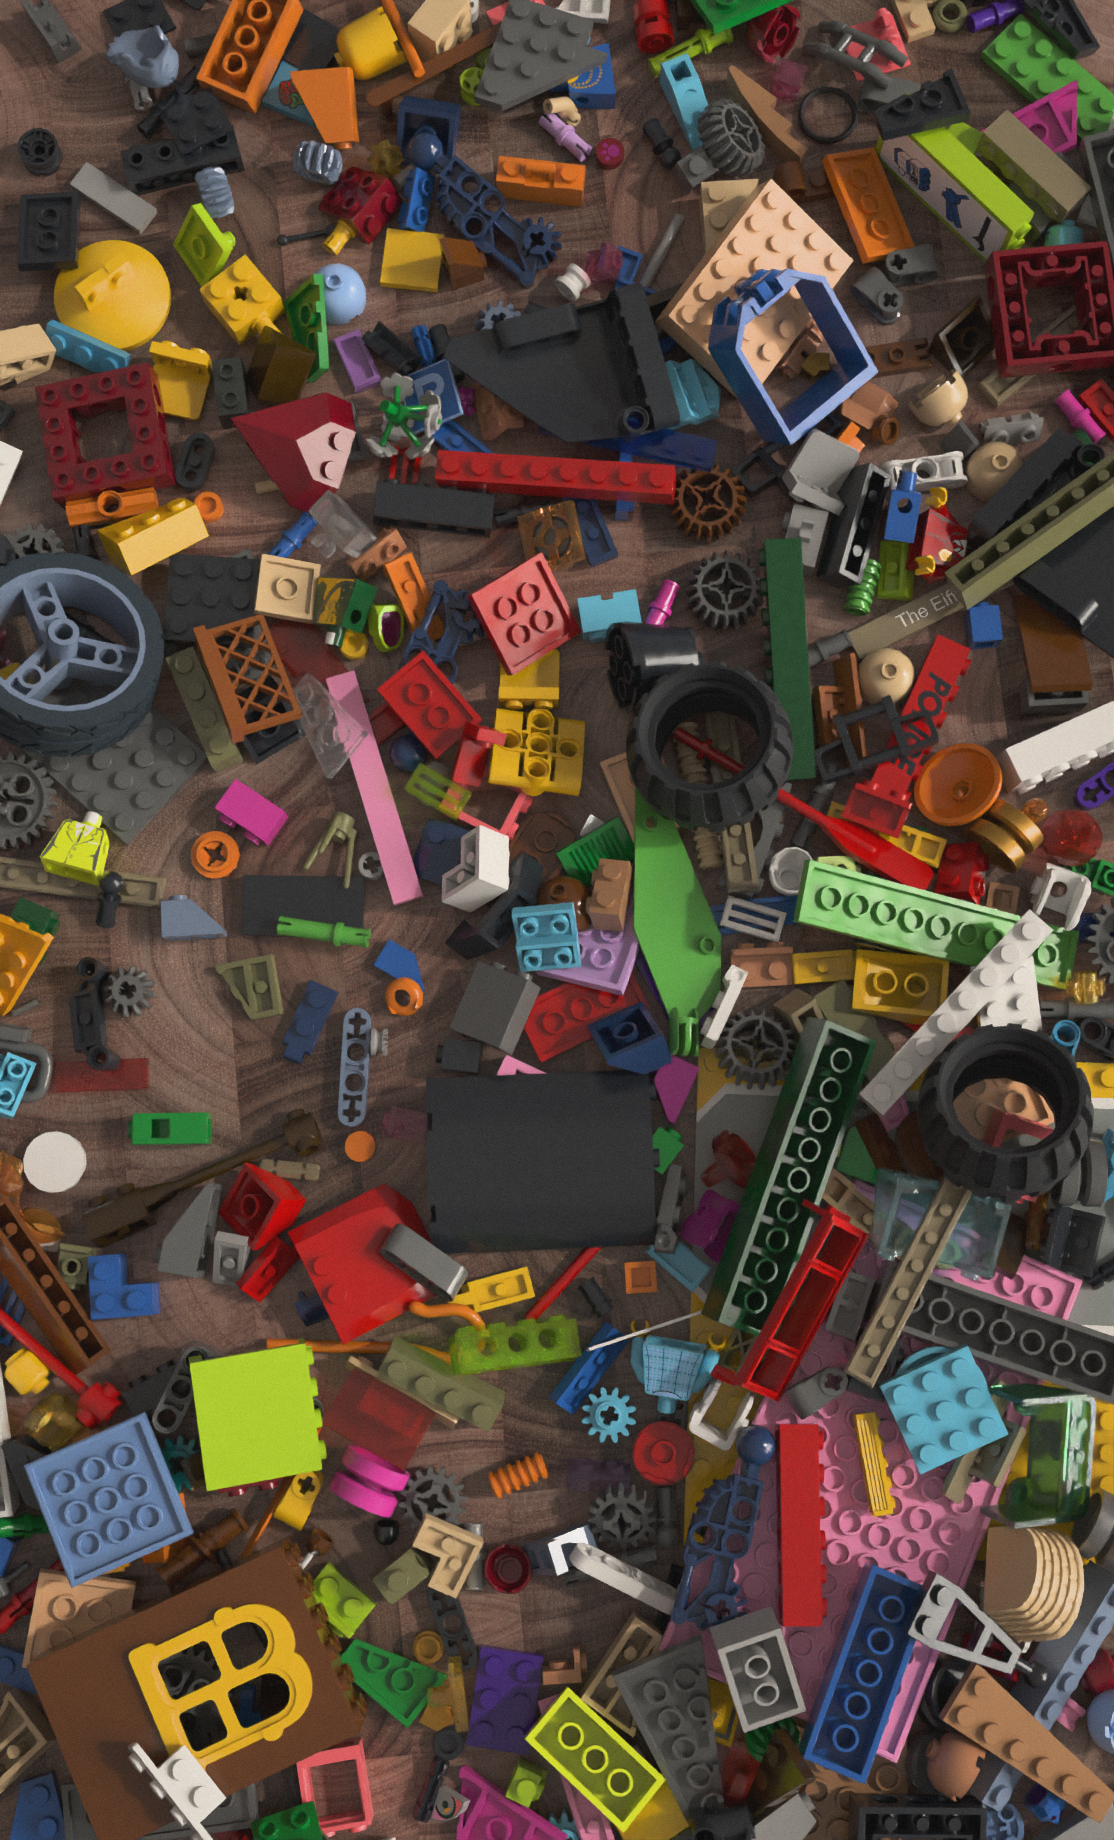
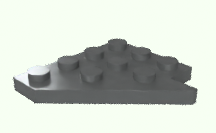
(534, 53)

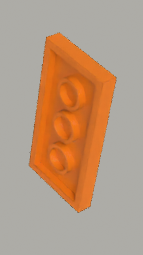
(867, 203)

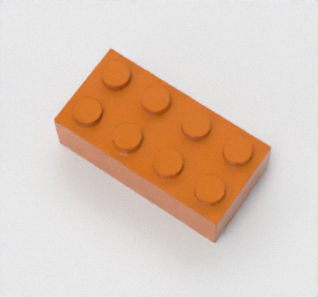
(248, 50)

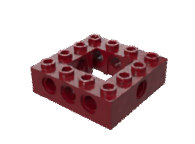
(1076, 265)
(121, 389)

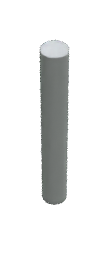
(662, 250)

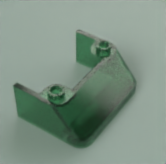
(1058, 1457)

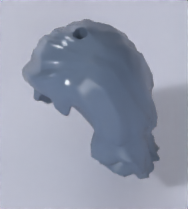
(145, 57)

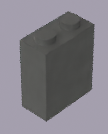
(495, 1006)

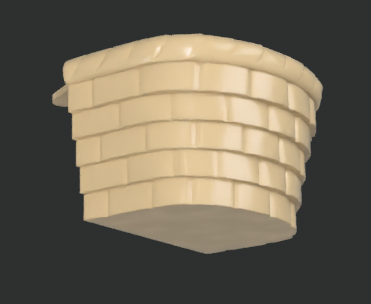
(1032, 1582)

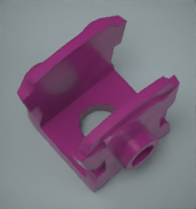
(702, 1226)

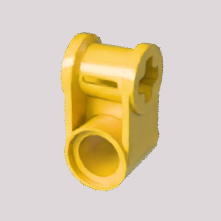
(299, 1501)

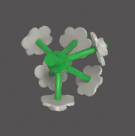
(399, 419)

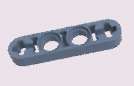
(351, 1067)

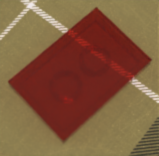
(378, 1419)

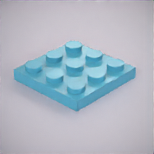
(943, 1408)

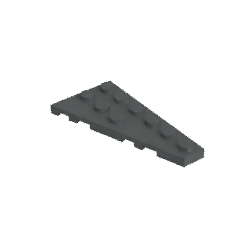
(675, 1715)

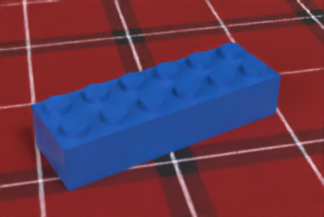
(862, 1676)

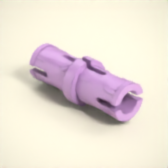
(565, 136)

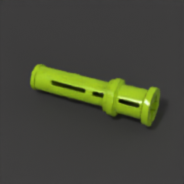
(702, 42)

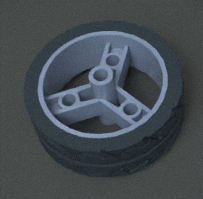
(41, 587)

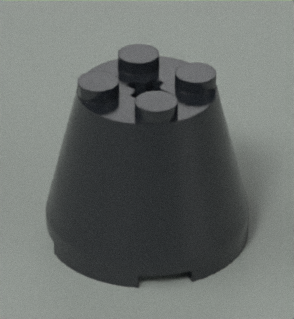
(643, 654)

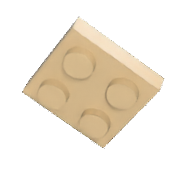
(286, 588)

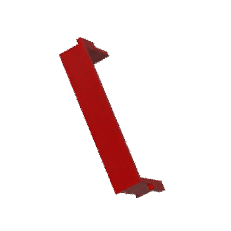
(807, 1311)

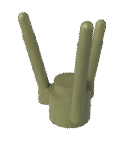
(337, 830)

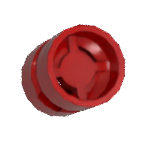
(653, 26)

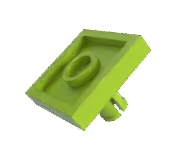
(203, 244)

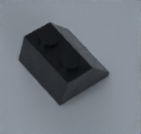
(273, 739)

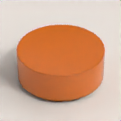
(209, 506)
(360, 1146)

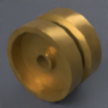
(1005, 835)

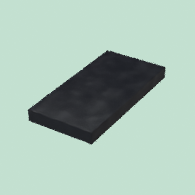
(302, 898)

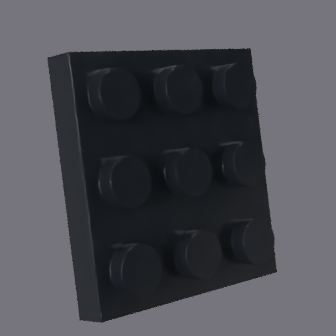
(209, 594)

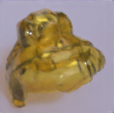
(53, 1421)

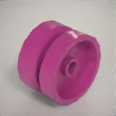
(368, 1481)

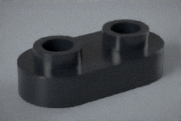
(195, 463)

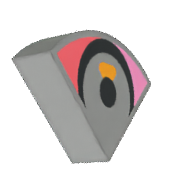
(449, 1804)

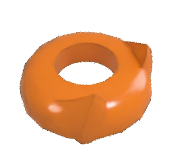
(414, 991)

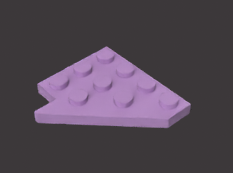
(605, 958)

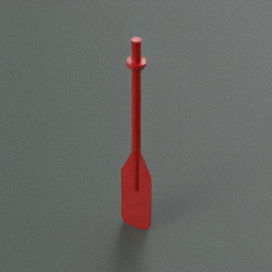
(850, 837)

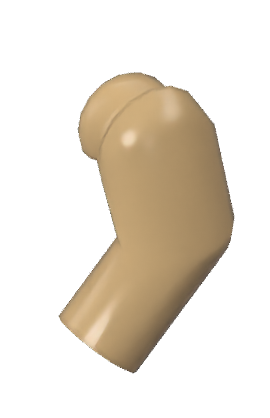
(564, 108)

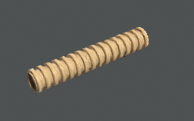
(693, 772)

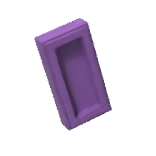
(357, 361)

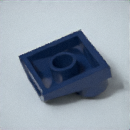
(438, 850)

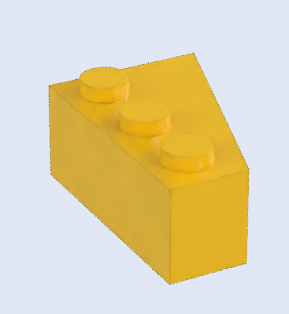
(153, 535)

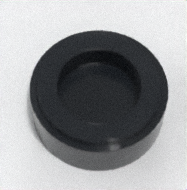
(448, 1743)

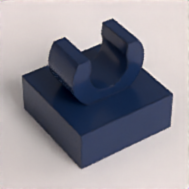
(310, 1309)

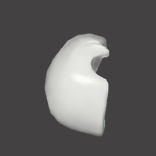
(787, 869)

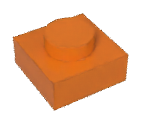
(640, 1277)

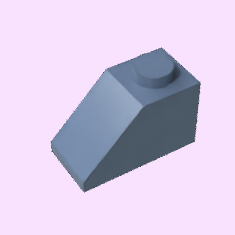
(187, 921)

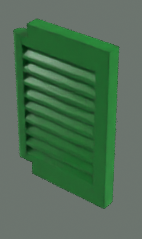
(604, 842)

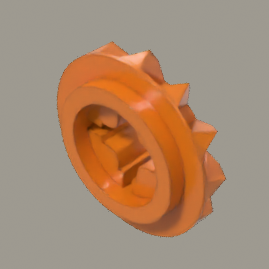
(213, 841)

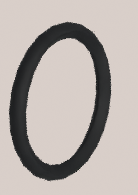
(810, 133)

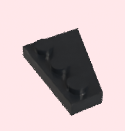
(1064, 25)
(929, 108)

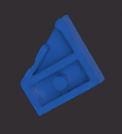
(39, 1810)

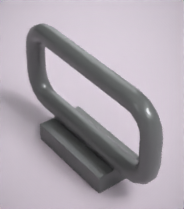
(16, 1039)

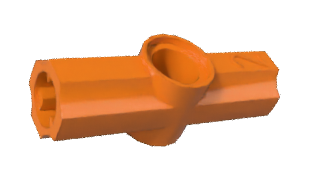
(93, 510)

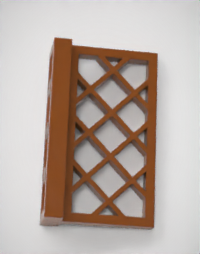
(225, 690)

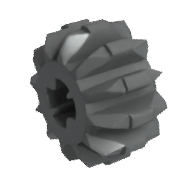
(123, 1002)

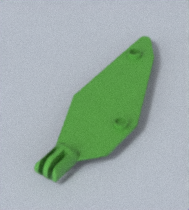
(674, 927)

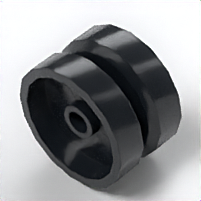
(940, 1687)

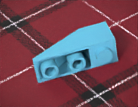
(684, 95)

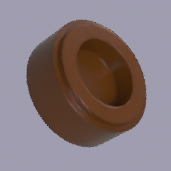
(885, 429)

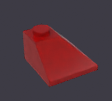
(260, 1205)

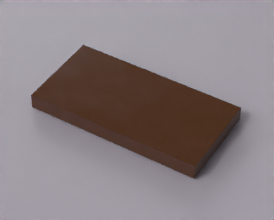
(1050, 650)

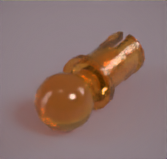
(1035, 809)

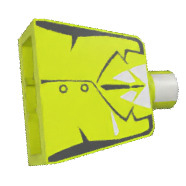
(78, 850)

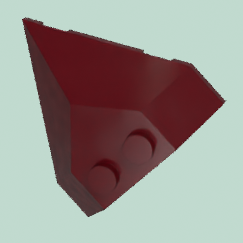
(301, 445)

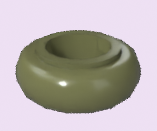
(945, 24)

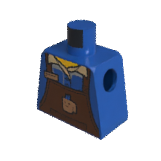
(901, 522)

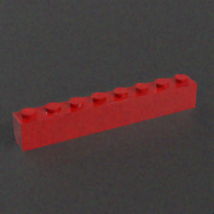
(557, 477)

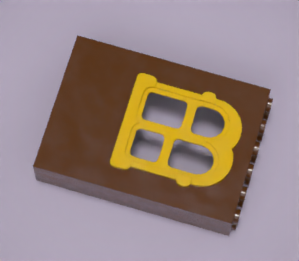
(109, 1692)

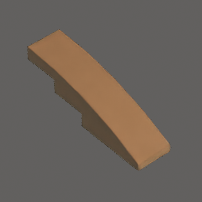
(761, 106)

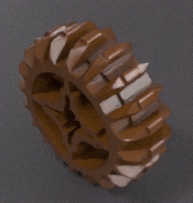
(688, 486)

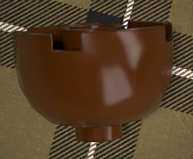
(566, 890)

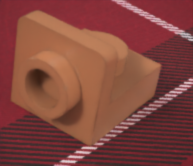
(561, 1672)

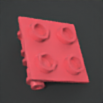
(882, 28)

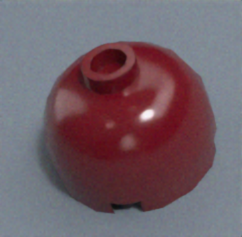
(773, 32)

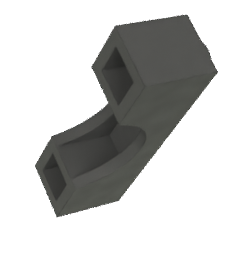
(770, 828)

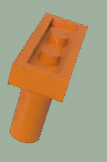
(411, 593)

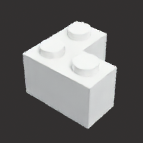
(481, 871)

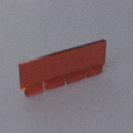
(307, 652)

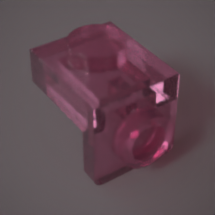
(604, 263)

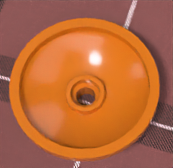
(950, 775)

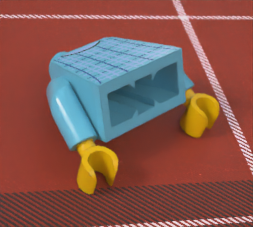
(672, 1366)

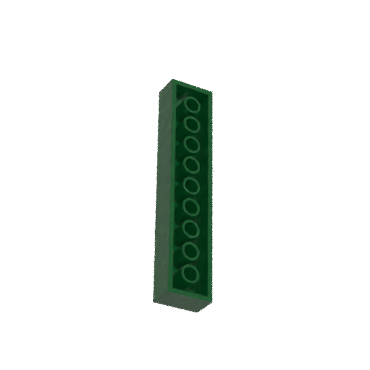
(788, 1169)

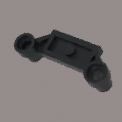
(88, 1016)

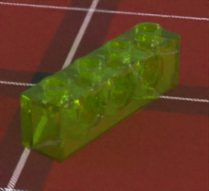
(468, 1360)

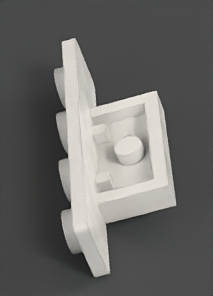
(183, 1784)

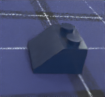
(430, 116)
(631, 1040)

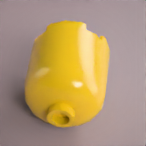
(369, 46)

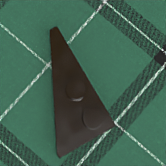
(779, 1773)

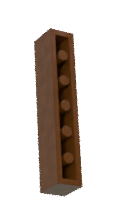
(46, 1294)

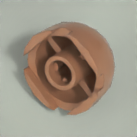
(953, 1764)

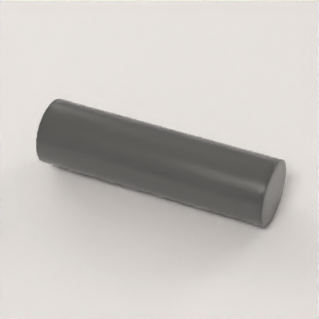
(25, 1007)

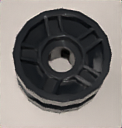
(45, 142)

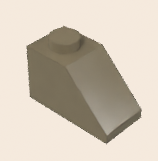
(795, 1009)

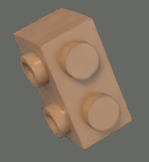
(610, 895)

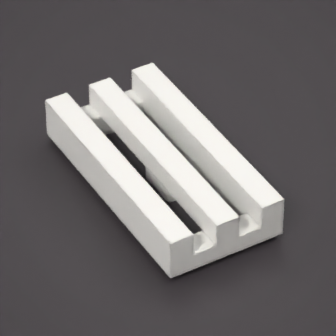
(748, 918)

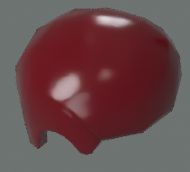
(508, 1569)

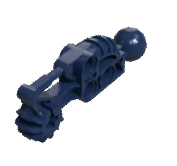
(469, 208)
(407, 750)
(755, 1447)

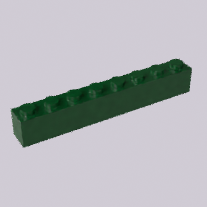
(788, 645)

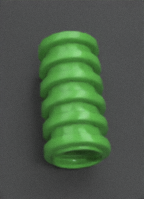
(860, 595)

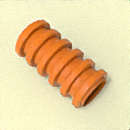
(517, 1475)

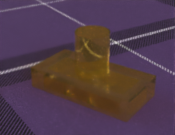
(452, 1694)

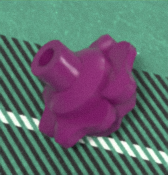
(466, 398)

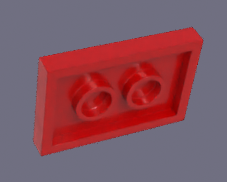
(428, 704)

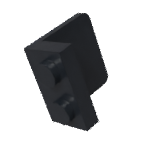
(1072, 1240)

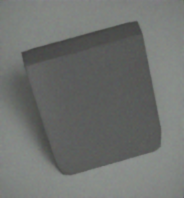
(960, 440)

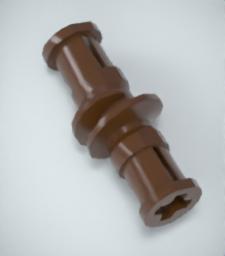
(202, 1549)

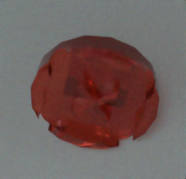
(1071, 837)
(733, 1160)
(737, 1771)

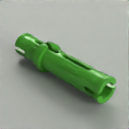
(326, 932)

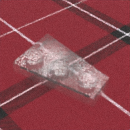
(327, 725)

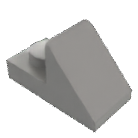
(230, 1258)

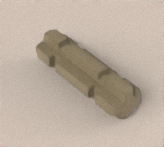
(291, 1169)

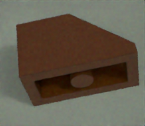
(462, 262)

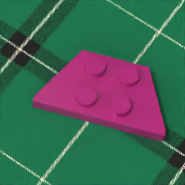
(1053, 118)
(496, 1816)

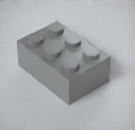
(757, 1669)

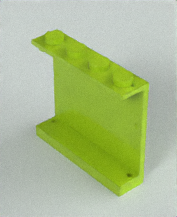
(257, 1415)

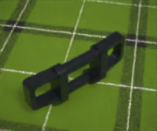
(770, 466)
(902, 749)

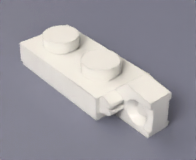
(723, 1003)

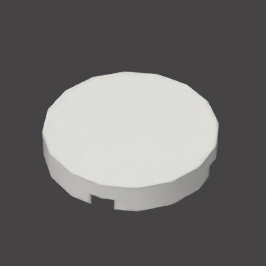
(54, 1162)

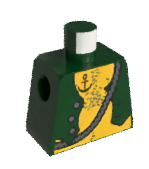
(342, 607)

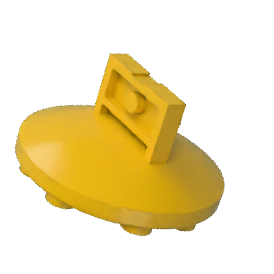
(114, 294)

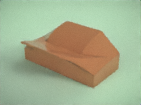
(868, 404)

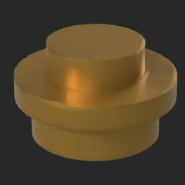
(428, 1646)

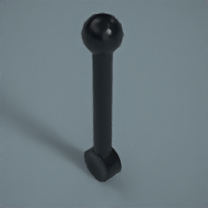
(283, 239)

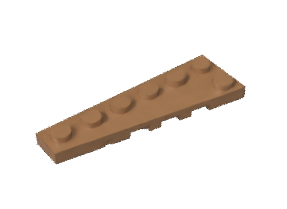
(1006, 1729)

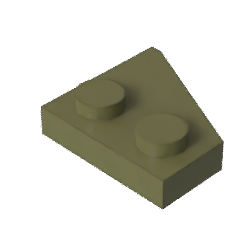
(255, 985)

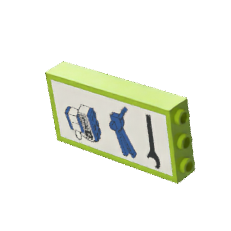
(958, 189)

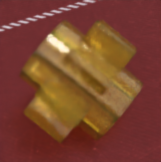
(385, 159)
(1086, 987)

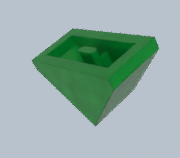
(855, 1159)

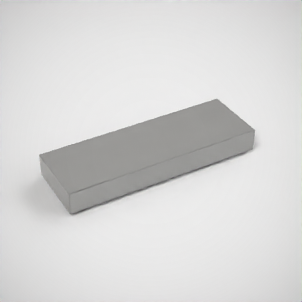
(113, 198)

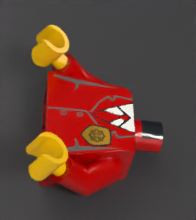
(937, 540)

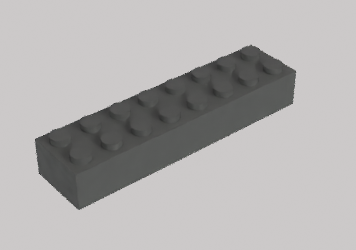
(1008, 1335)

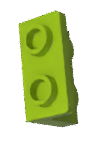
(343, 1601)

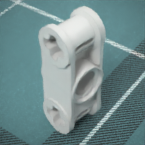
(943, 469)

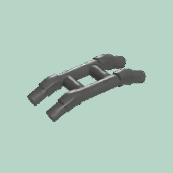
(860, 64)

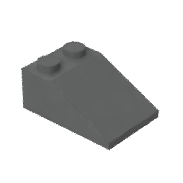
(189, 1242)

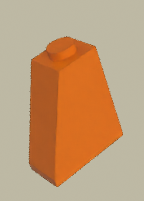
(331, 103)

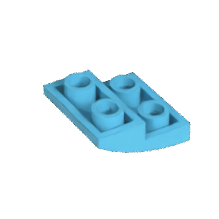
(546, 937)
(14, 1078)

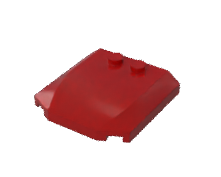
(346, 1266)

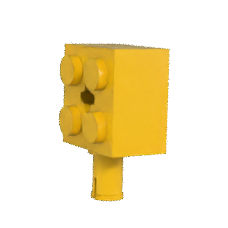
(225, 300)

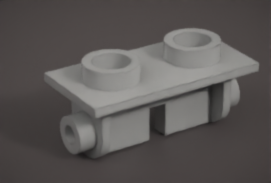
(1020, 429)

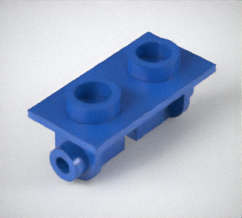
(419, 191)

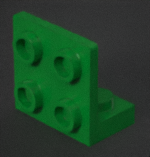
(291, 1824)

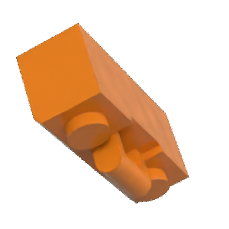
(541, 181)

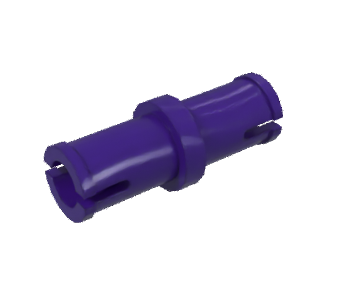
(993, 14)

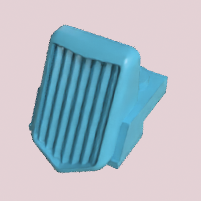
(694, 392)

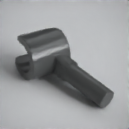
(4, 1590)

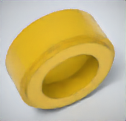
(354, 646)

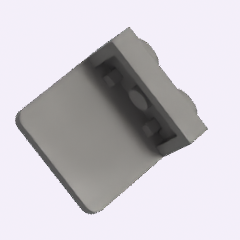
(820, 471)

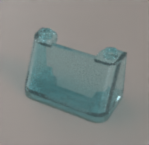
(900, 1206)

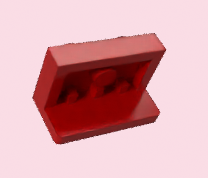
(877, 809)
(963, 871)

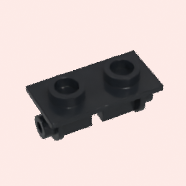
(392, 349)

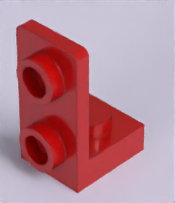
(474, 753)

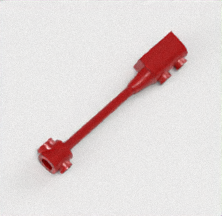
(96, 1402)

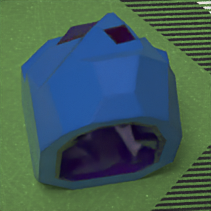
(1044, 1804)

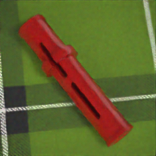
(22, 1602)

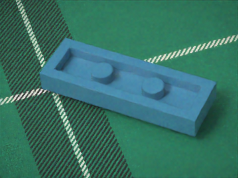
(85, 349)

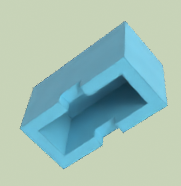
(598, 614)

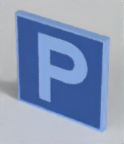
(441, 381)

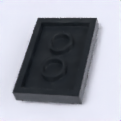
(49, 231)

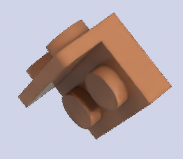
(494, 414)
(765, 965)

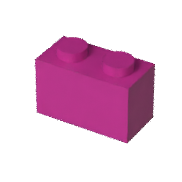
(251, 813)

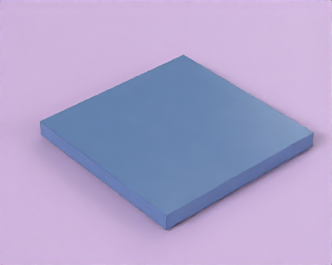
(108, 1499)

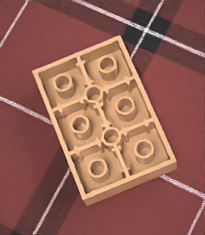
(765, 235)

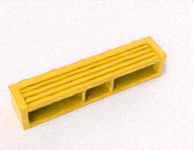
(873, 1464)

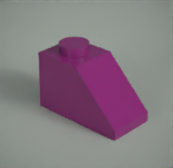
(673, 1086)

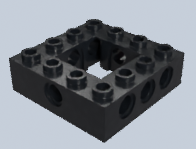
(916, 1817)

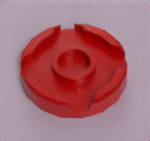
(663, 1452)

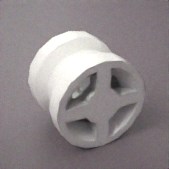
(572, 282)

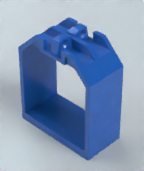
(826, 394)

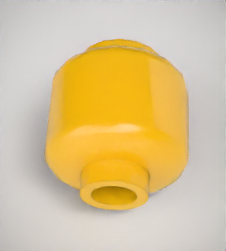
(26, 1372)

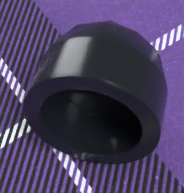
(386, 1531)

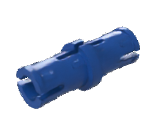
(293, 537)

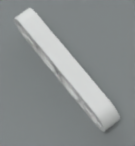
(623, 1577)

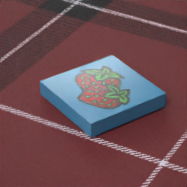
(284, 97)

